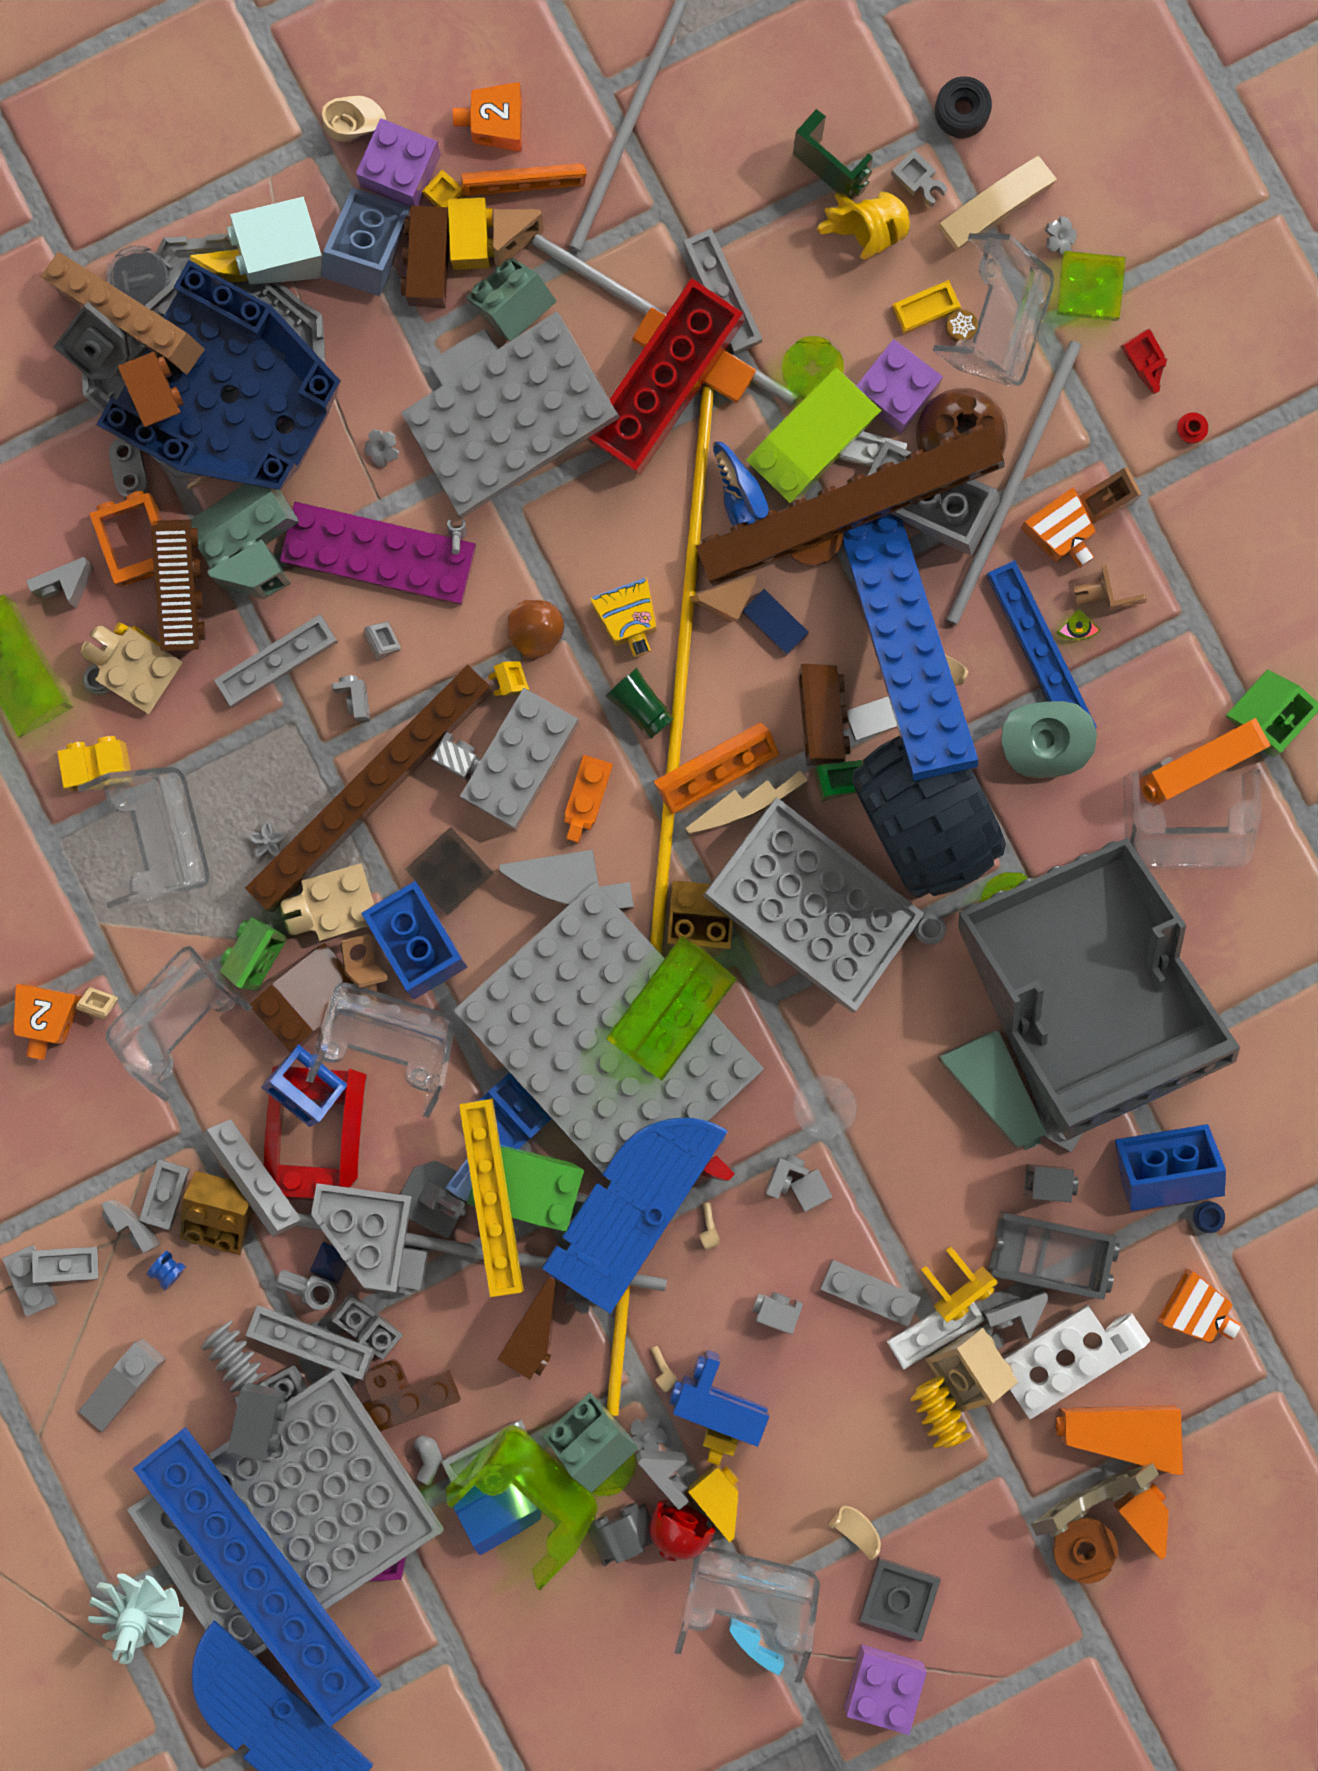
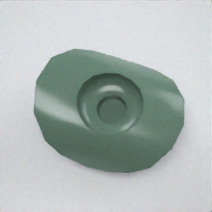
(1048, 739)

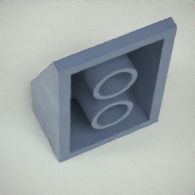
(364, 241)

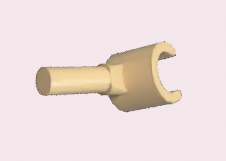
(710, 1237)
(667, 1378)

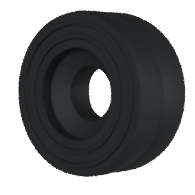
(965, 89)

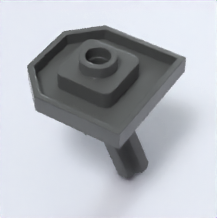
(94, 344)
(431, 1202)

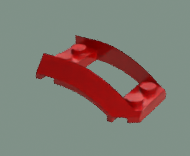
(301, 1181)

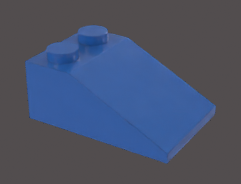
(414, 940)

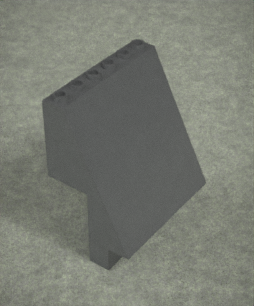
(1095, 988)

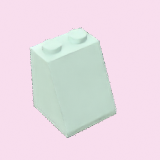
(276, 243)

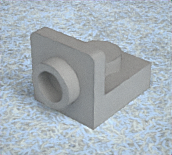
(358, 702)
(780, 1180)

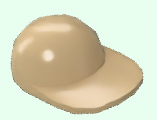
(351, 117)

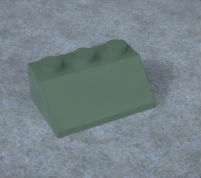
(242, 517)

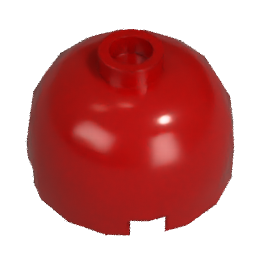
(680, 1532)

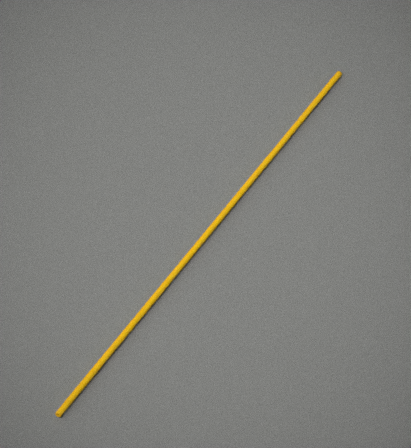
(667, 821)

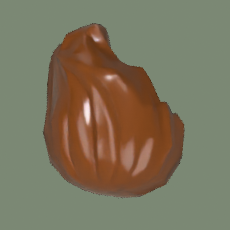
(535, 627)

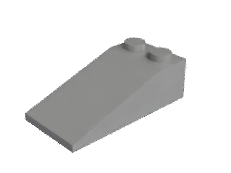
(951, 517)

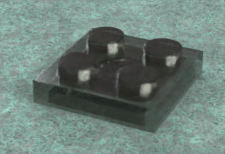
(449, 871)

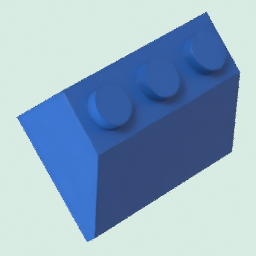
(1170, 1167)

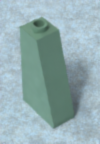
(994, 1084)

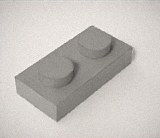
(164, 1194)
(64, 1265)
(31, 1296)

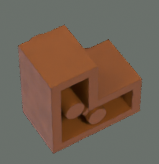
(150, 388)

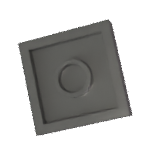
(900, 1599)

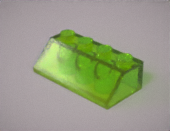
(27, 682)
(671, 1008)

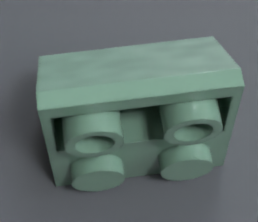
(511, 298)
(250, 571)
(590, 1442)

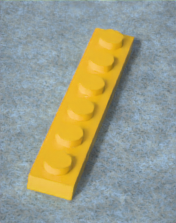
(491, 1198)

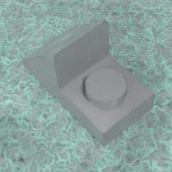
(71, 577)
(1026, 1308)
(660, 1467)

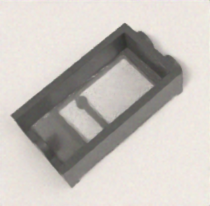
(1053, 1255)

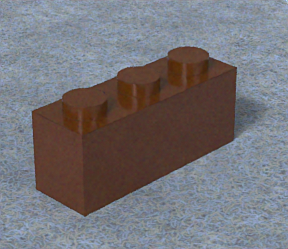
(426, 256)

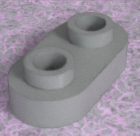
(128, 467)

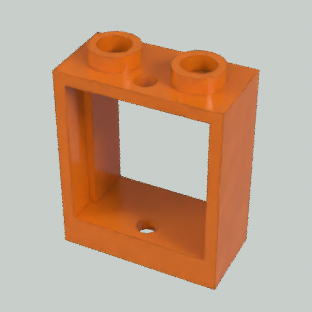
(107, 510)

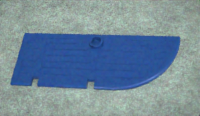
(627, 1219)
(257, 1709)

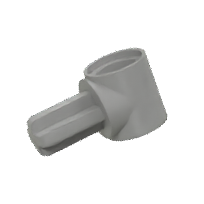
(305, 1288)

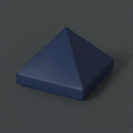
(329, 1263)

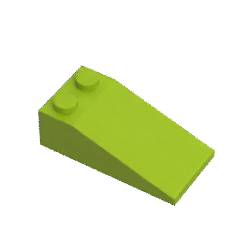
(813, 436)

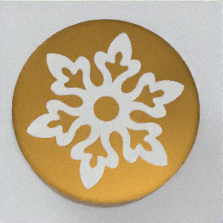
(961, 325)

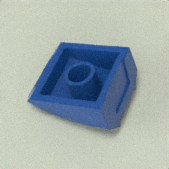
(495, 1518)

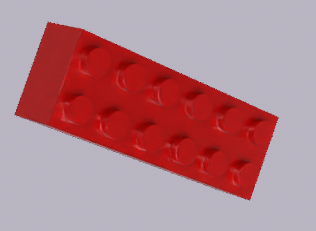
(668, 375)

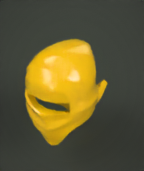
(874, 222)

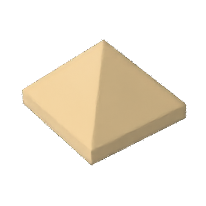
(96, 1003)

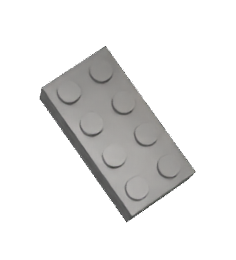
(520, 759)

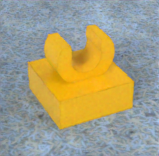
(510, 678)
(718, 1444)

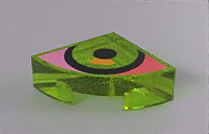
(1078, 627)

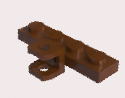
(397, 1402)

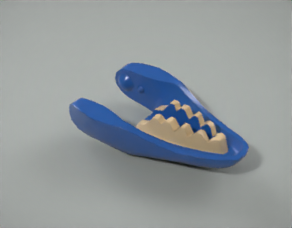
(741, 490)

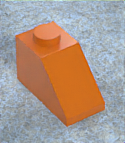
(1147, 1517)

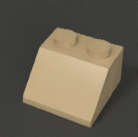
(972, 1370)

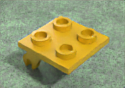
(978, 1287)

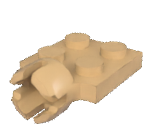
(131, 666)
(329, 904)

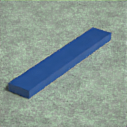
(1034, 635)

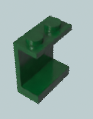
(824, 163)

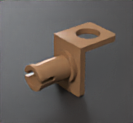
(1103, 590)
(364, 971)

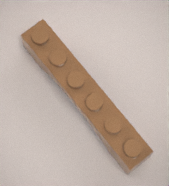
(123, 311)

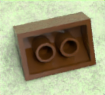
(823, 714)

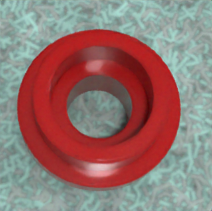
(1184, 431)

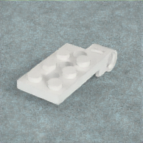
(1118, 1343)

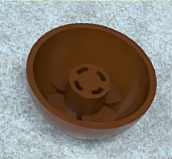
(943, 413)

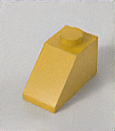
(718, 1498)

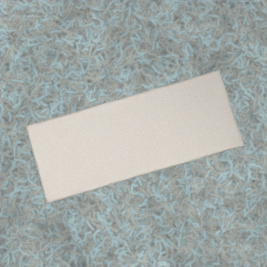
(871, 718)

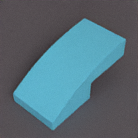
(748, 1639)

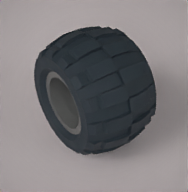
(932, 827)

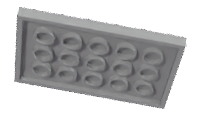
(510, 414)
(813, 905)

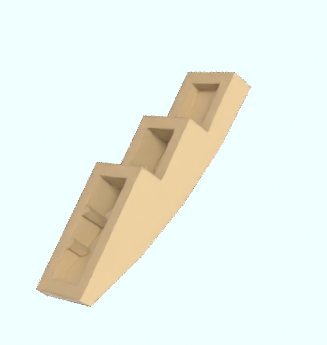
(997, 202)
(735, 809)

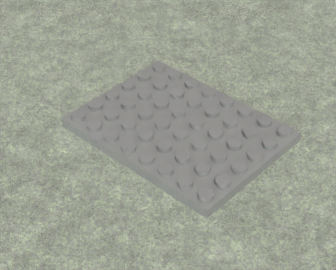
(551, 1020)
(325, 1499)

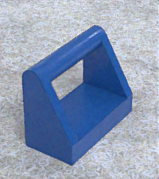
(293, 1098)

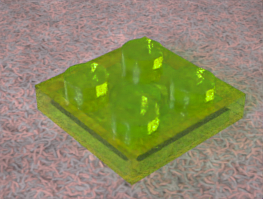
(1091, 285)

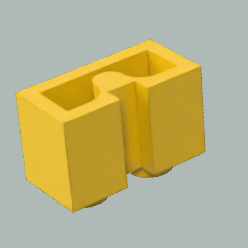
(469, 233)
(85, 763)

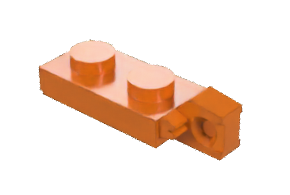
(586, 796)

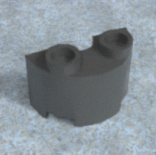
(621, 1536)

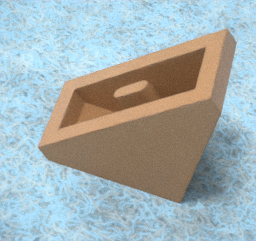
(514, 231)
(1110, 496)
(726, 600)

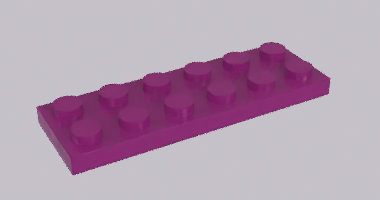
(378, 553)

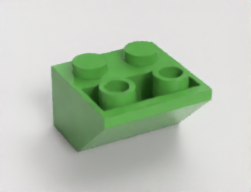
(1279, 708)

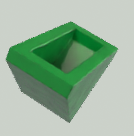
(836, 779)

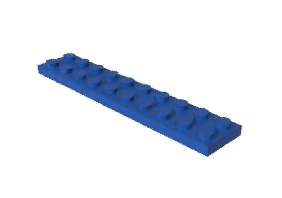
(909, 649)
(257, 1577)

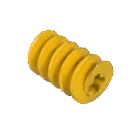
(940, 1413)

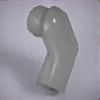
(430, 1456)

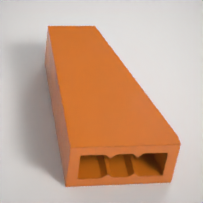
(1204, 762)
(1126, 1433)

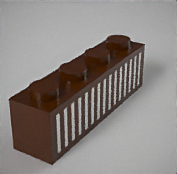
(176, 584)

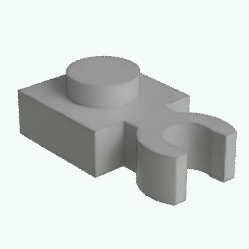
(915, 174)

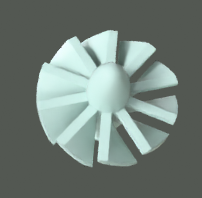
(141, 1616)

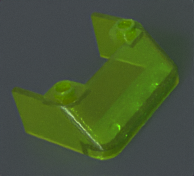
(521, 1461)

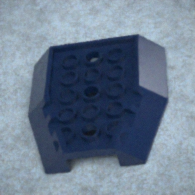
(246, 350)

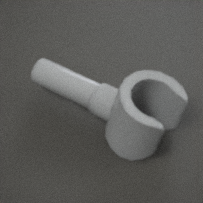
(456, 534)

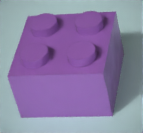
(398, 163)
(899, 385)
(885, 1689)

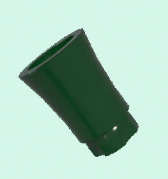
(640, 703)

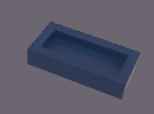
(775, 622)

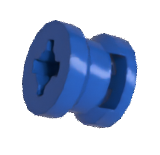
(166, 1270)

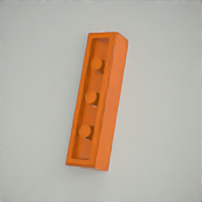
(523, 179)
(728, 376)
(716, 767)

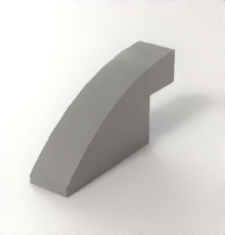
(564, 878)

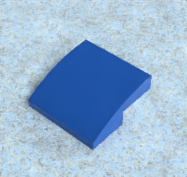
(516, 1112)

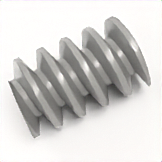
(232, 1357)

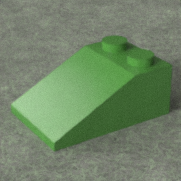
(253, 954)
(539, 1187)

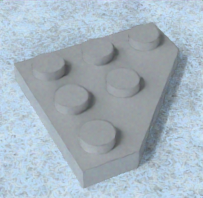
(366, 1231)

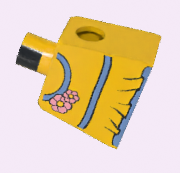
(627, 615)

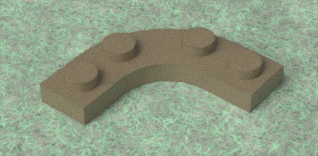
(1075, 1506)

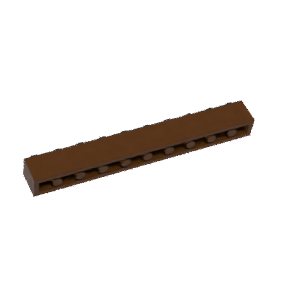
(851, 505)
(368, 789)

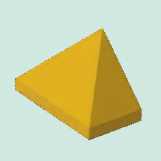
(221, 264)

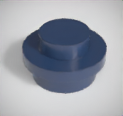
(1209, 1217)

